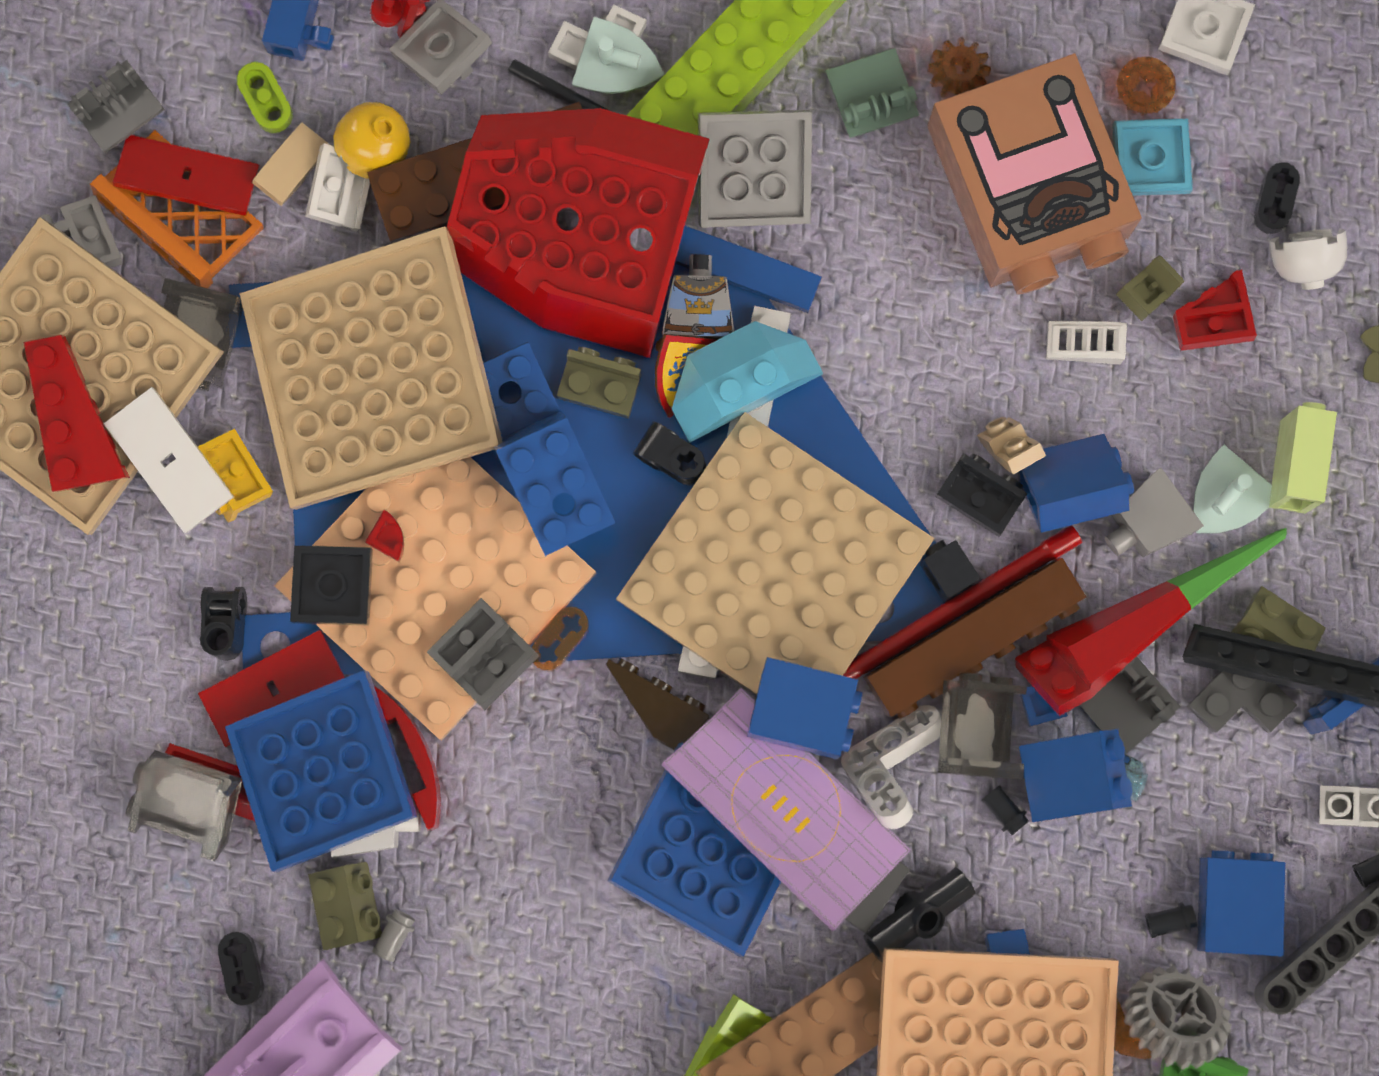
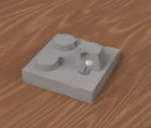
(441, 46)

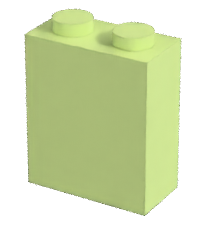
(1303, 458)

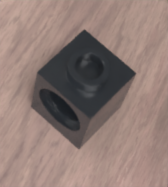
(948, 569)

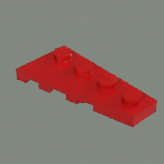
(69, 420)

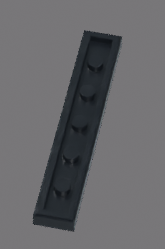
(1283, 665)

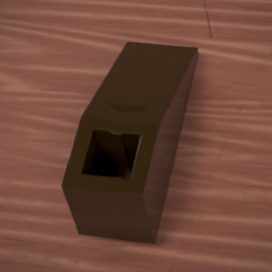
(663, 714)

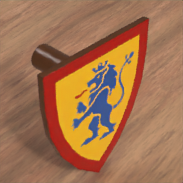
(670, 364)

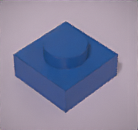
(1037, 709)

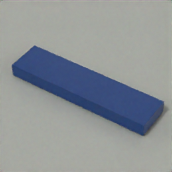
(751, 270)

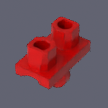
(397, 12)

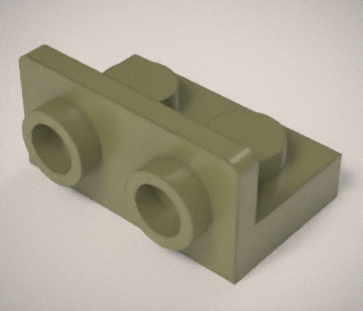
(599, 382)

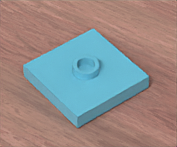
(1154, 155)

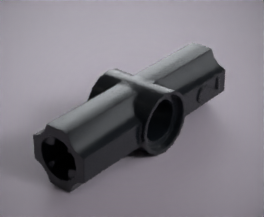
(920, 913)

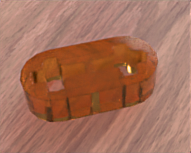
(567, 644)

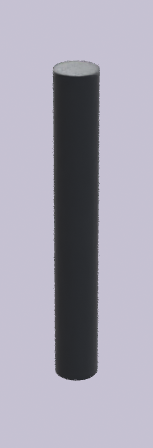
(551, 86)

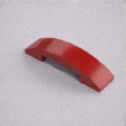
(428, 799)

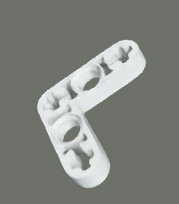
(877, 767)

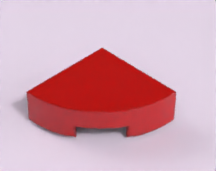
(387, 537)

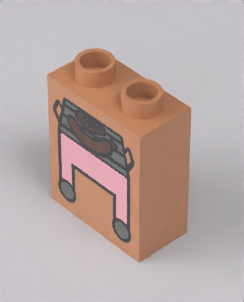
(1034, 174)

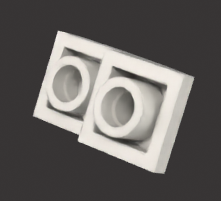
(1349, 806)

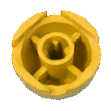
(371, 138)

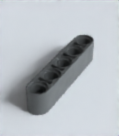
(1316, 952)

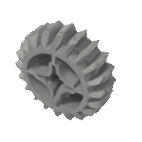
(1200, 1028)

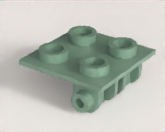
(872, 93)

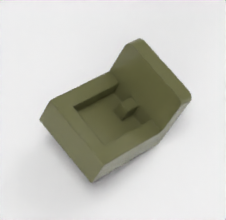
(1150, 288)

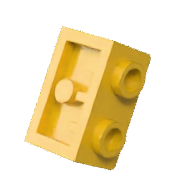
(238, 472)

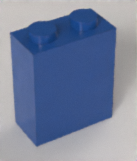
(1076, 483)
(804, 708)
(1076, 775)
(1241, 904)

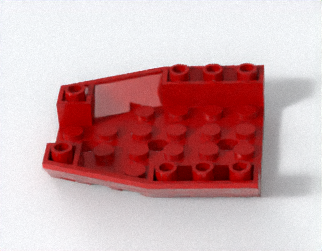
(617, 179)

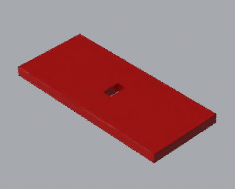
(159, 170)
(294, 671)

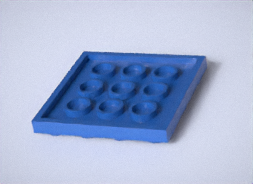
(320, 771)
(694, 869)

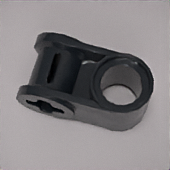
(666, 451)
(222, 613)

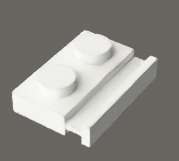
(336, 192)

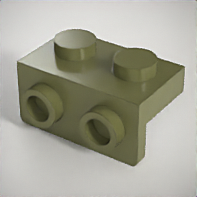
(1278, 621)
(345, 905)

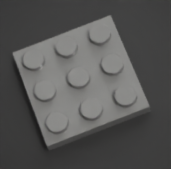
(755, 168)

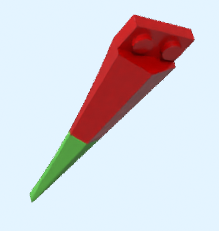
(1094, 650)

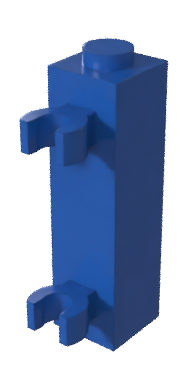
(292, 29)

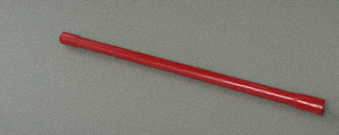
(1048, 550)

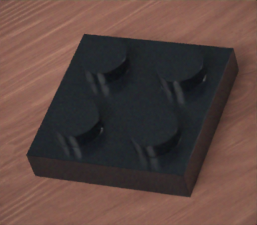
(331, 585)

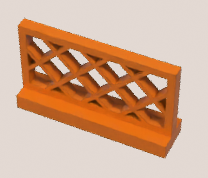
(162, 239)

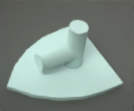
(615, 60)
(1229, 493)

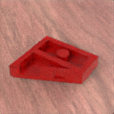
(1217, 317)

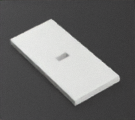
(150, 435)

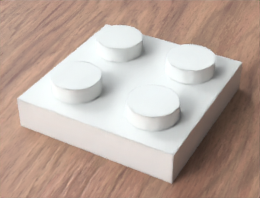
(1207, 32)

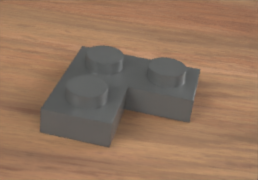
(1230, 692)

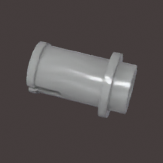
(393, 935)

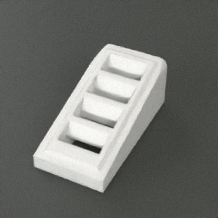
(1087, 328)

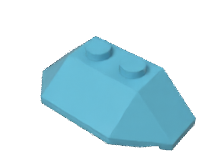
(740, 376)

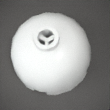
(1310, 256)

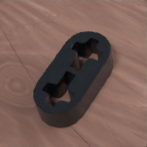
(1285, 199)
(250, 966)

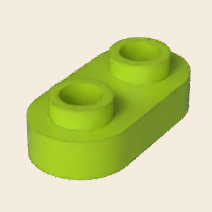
(265, 99)

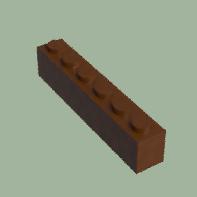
(975, 637)

